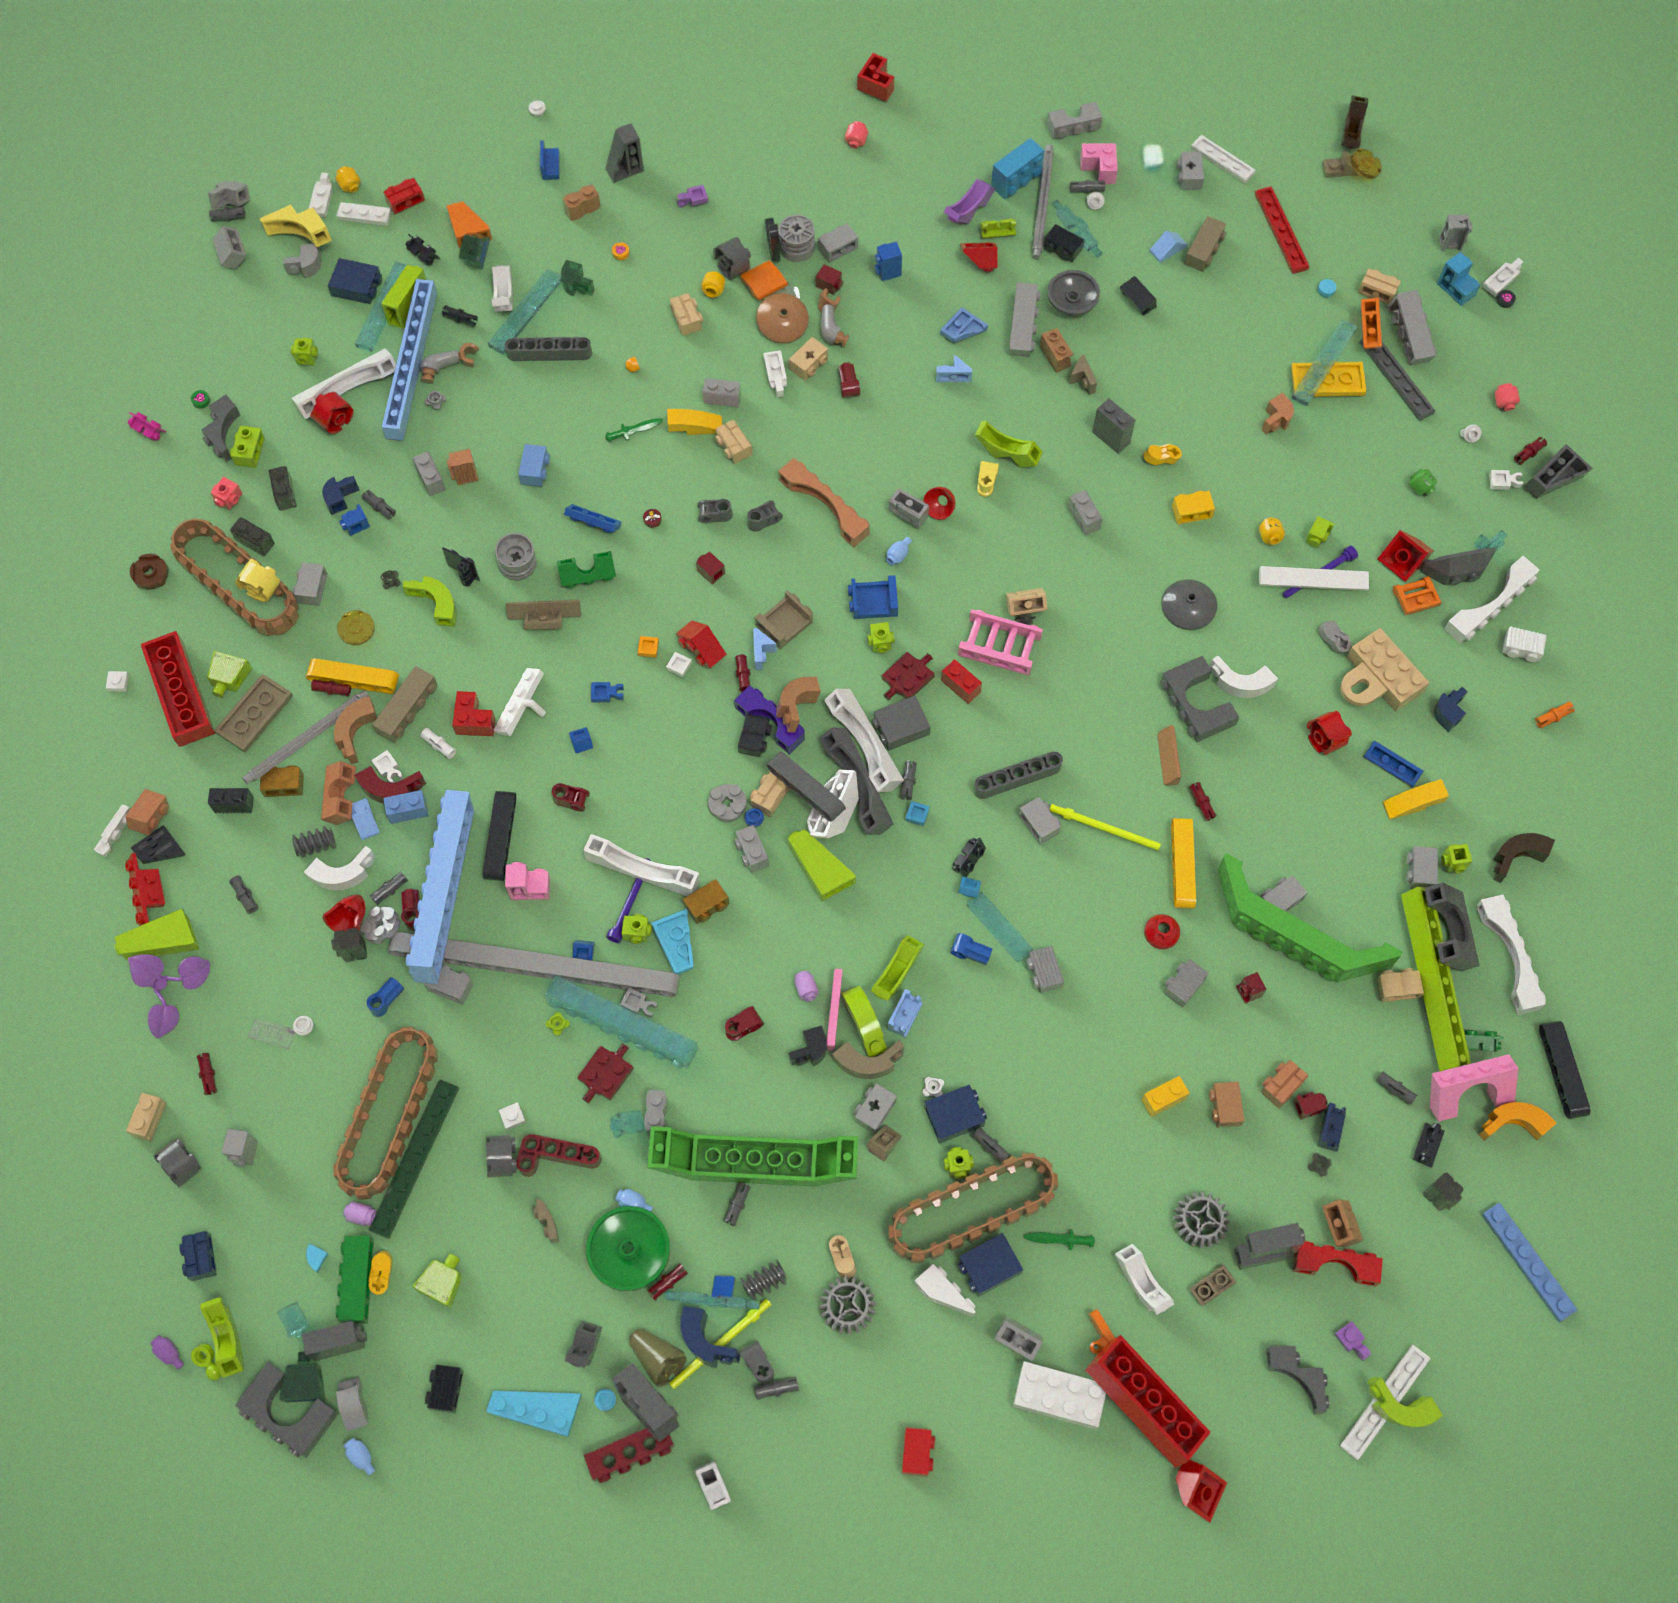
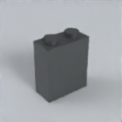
(1113, 426)
(901, 723)
(334, 1340)

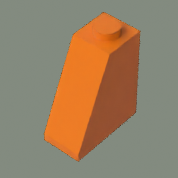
(466, 221)

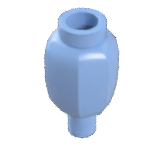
(898, 551)
(631, 1198)
(359, 1456)

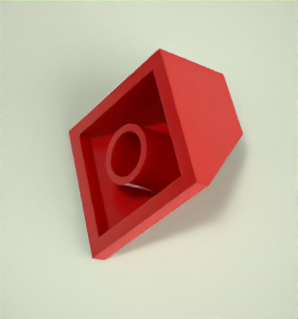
(982, 254)
(1405, 555)
(1200, 1489)

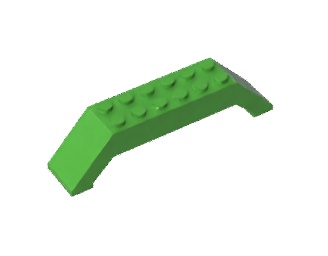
(1293, 935)
(753, 1158)

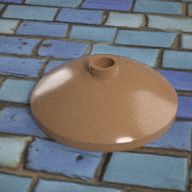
(781, 327)

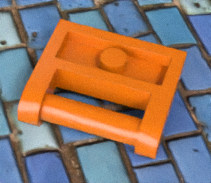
(1418, 600)

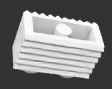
(1524, 644)

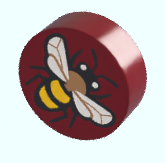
(652, 518)

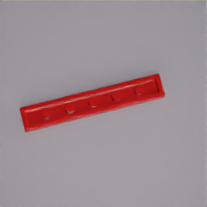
(1282, 230)

